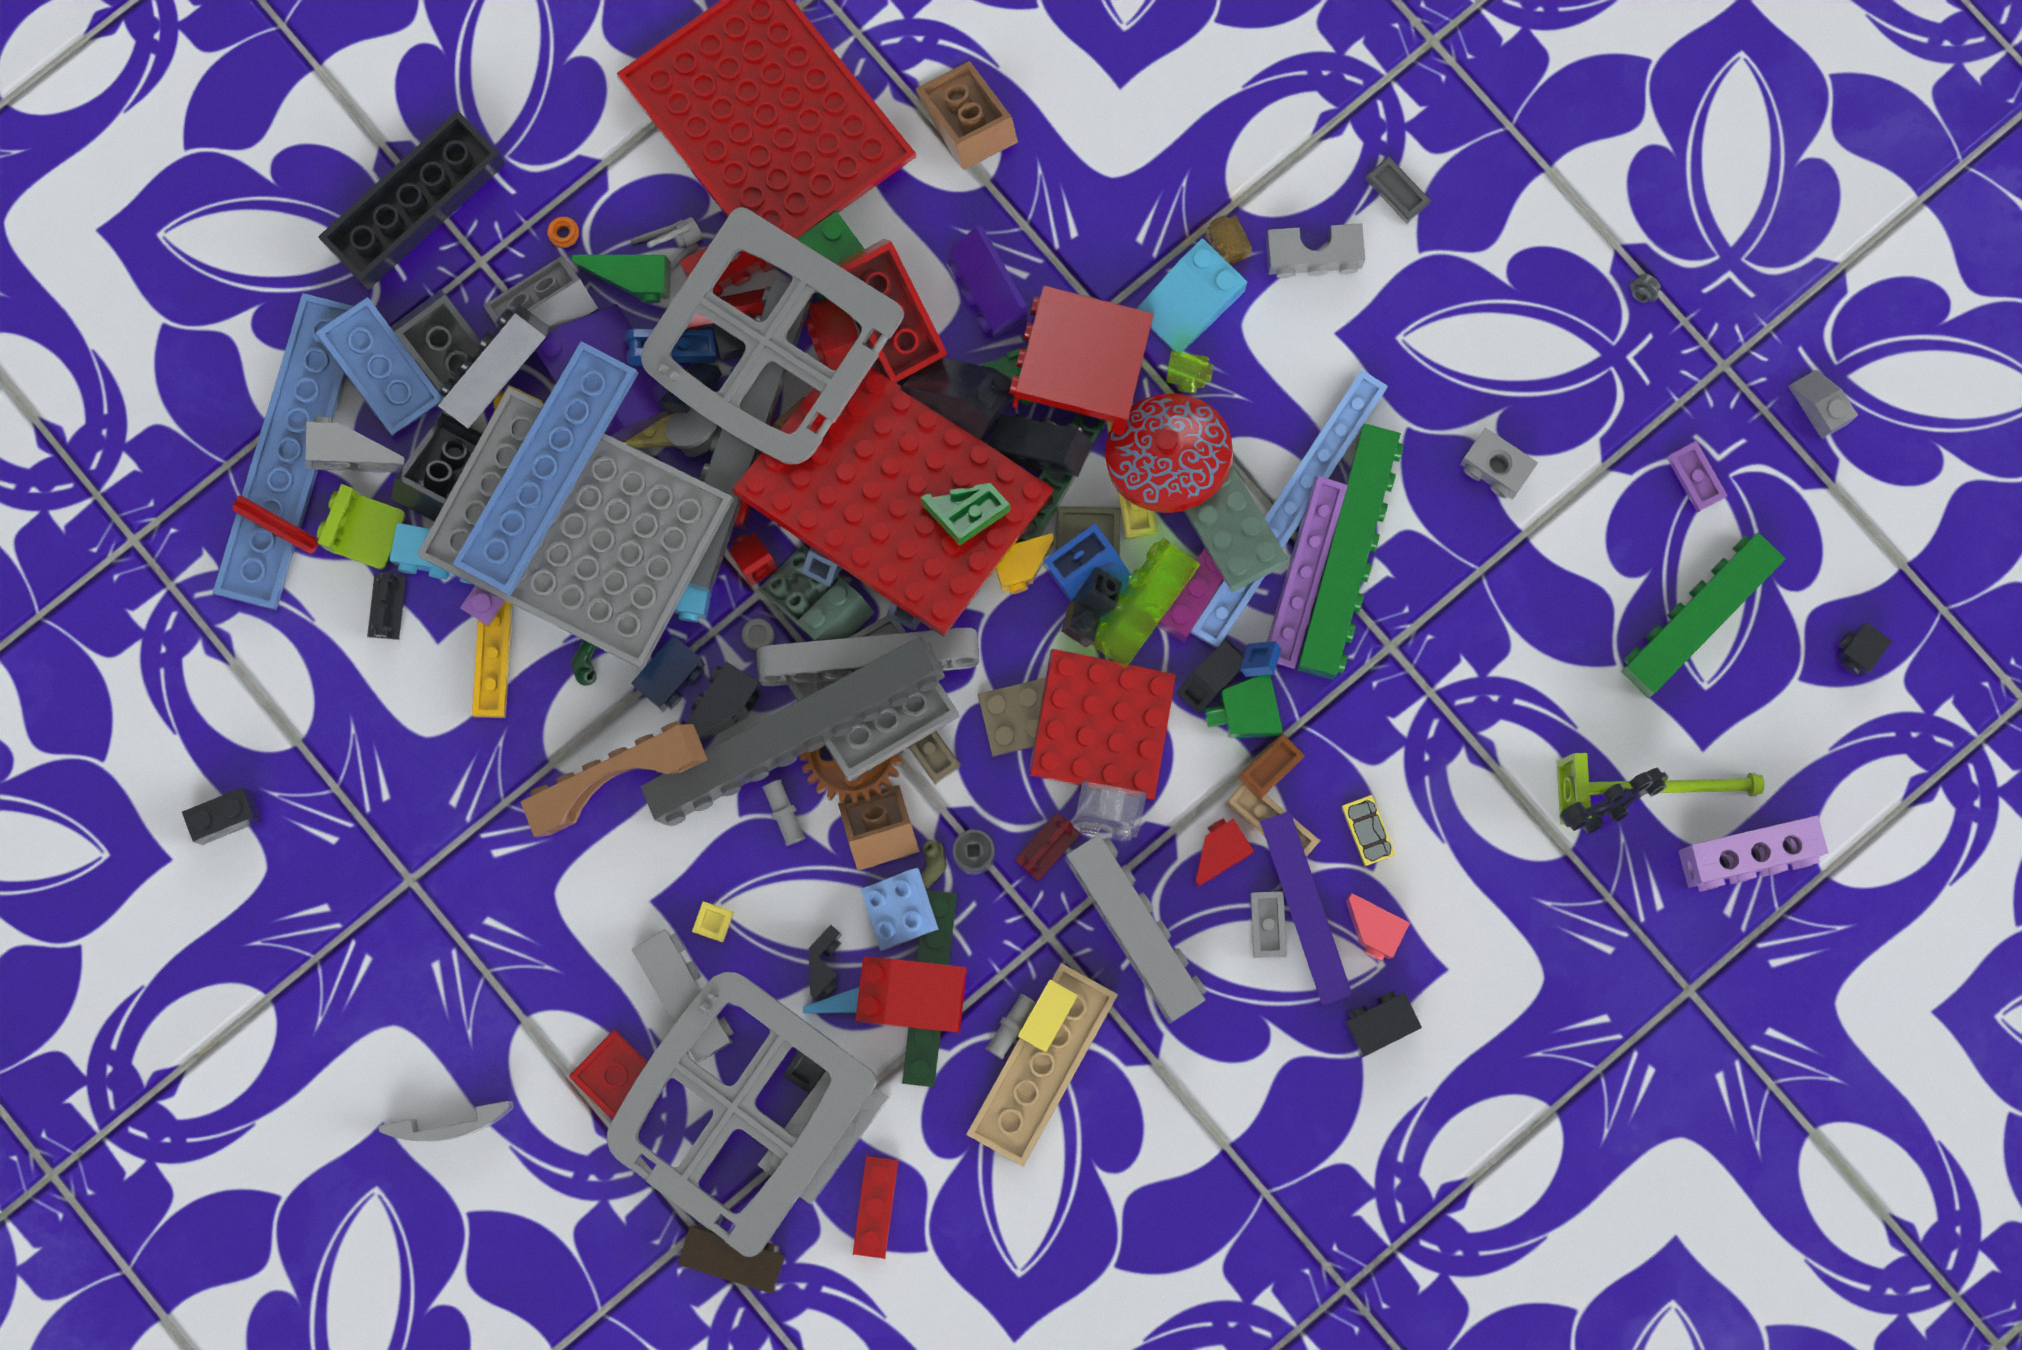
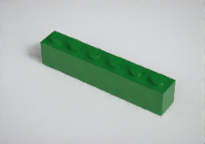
(1702, 615)

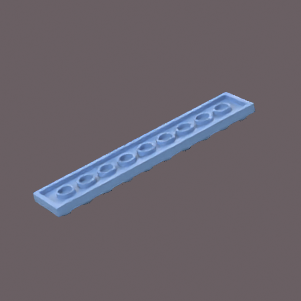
(305, 388)

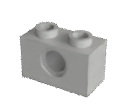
(1516, 463)

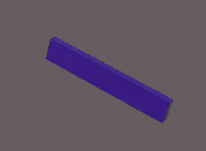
(1306, 908)

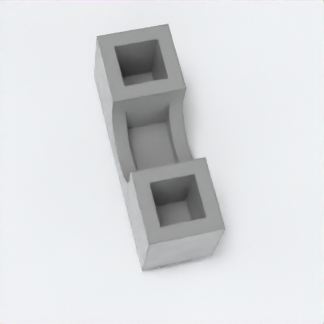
(1289, 256)

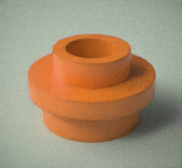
(559, 224)

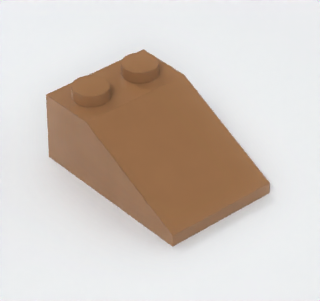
(967, 115)

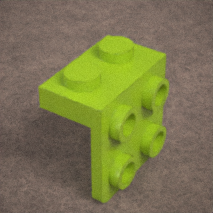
(359, 528)

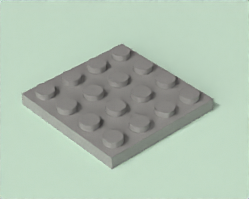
(895, 727)

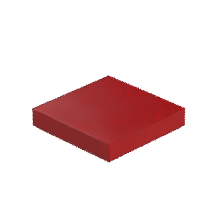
(609, 1072)

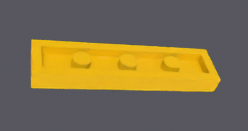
(492, 665)

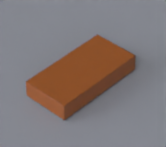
(1271, 766)

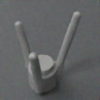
(684, 233)

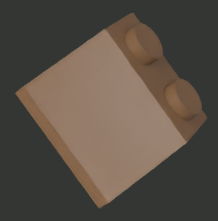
(878, 829)

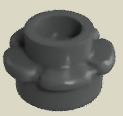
(1645, 288)

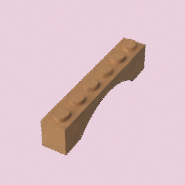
(561, 804)

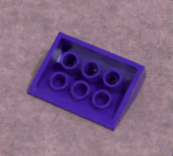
(606, 333)

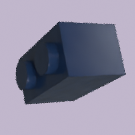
(669, 674)

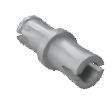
(783, 812)
(1011, 1026)

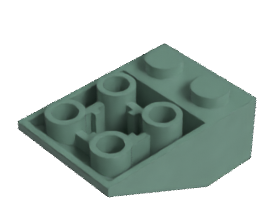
(812, 606)

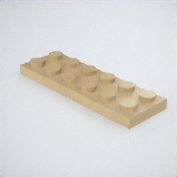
(1036, 1080)

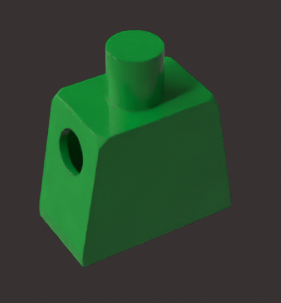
(1247, 710)

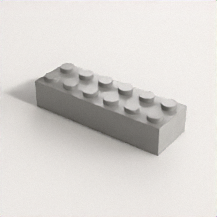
(1135, 929)

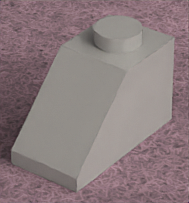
(1823, 403)

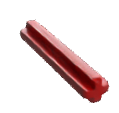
(275, 524)

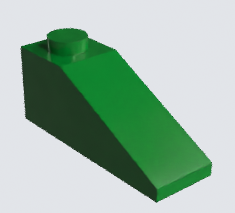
(638, 275)

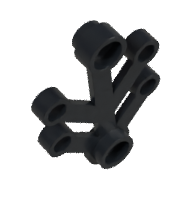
(1617, 801)

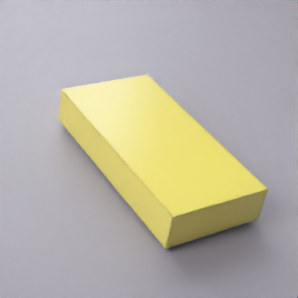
(1047, 1016)

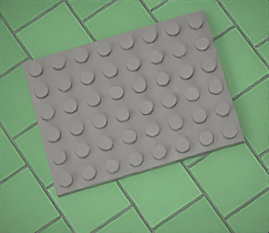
(613, 551)

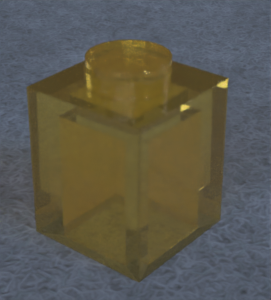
(1228, 239)

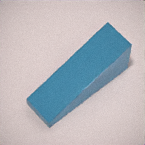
(840, 1003)

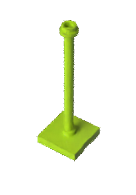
(1575, 784)

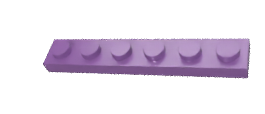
(1306, 568)

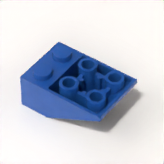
(1079, 557)

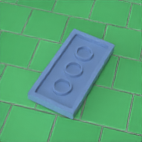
(379, 366)

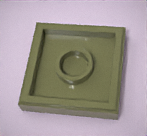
(1075, 520)

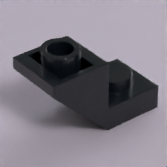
(1093, 600)
(1212, 676)
(821, 976)

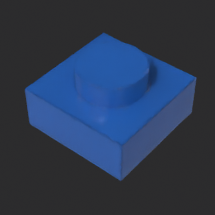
(1260, 658)

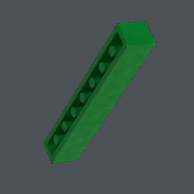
(1348, 553)

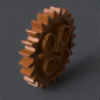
(833, 779)

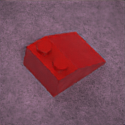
(911, 994)

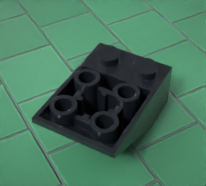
(725, 702)

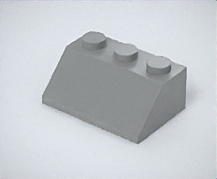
(550, 294)

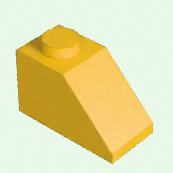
(1023, 563)

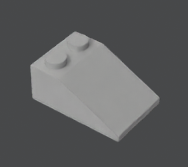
(343, 449)

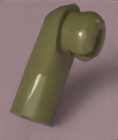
(935, 862)

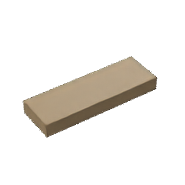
(1254, 810)

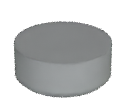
(757, 634)

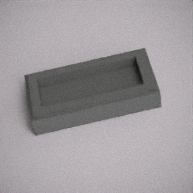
(1397, 190)

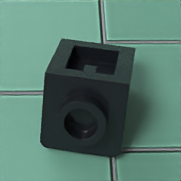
(804, 1072)

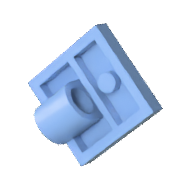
(899, 909)

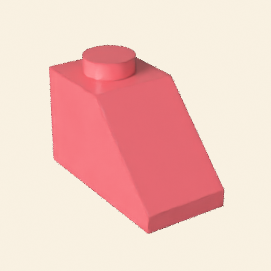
(1376, 927)

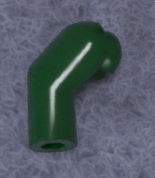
(582, 666)

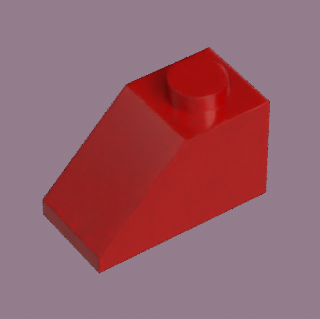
(752, 558)
(1221, 850)

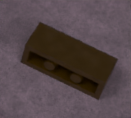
(713, 1256)

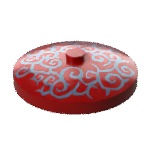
(1170, 453)

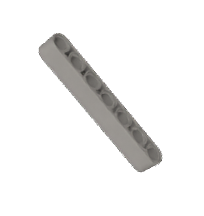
(839, 657)

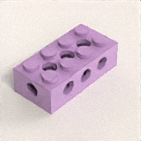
(1801, 837)

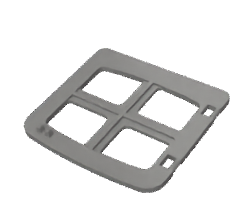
(768, 339)
(736, 1109)

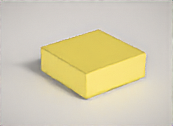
(713, 921)

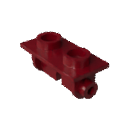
(1047, 846)

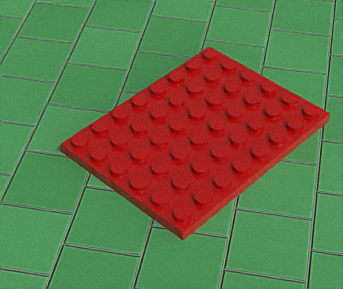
(766, 113)
(864, 494)

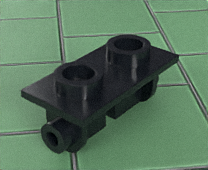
(386, 606)

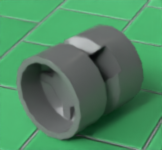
(973, 852)

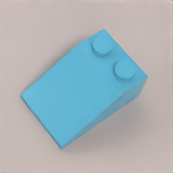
(1192, 296)

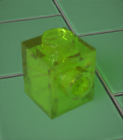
(1189, 371)

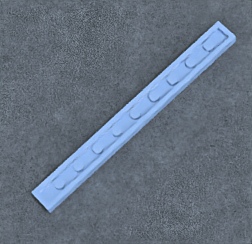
(1291, 504)

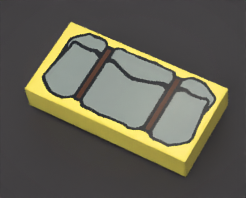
(1368, 830)

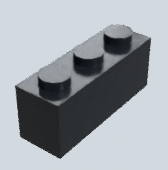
(1041, 444)

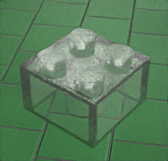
(1109, 811)

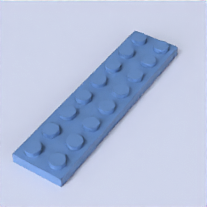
(545, 468)

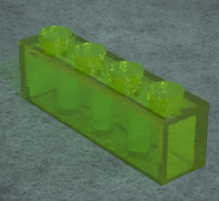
(1144, 601)

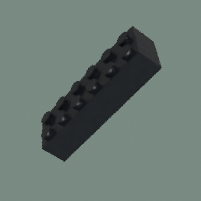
(412, 200)

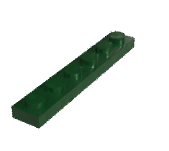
(934, 948)

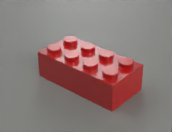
(916, 339)

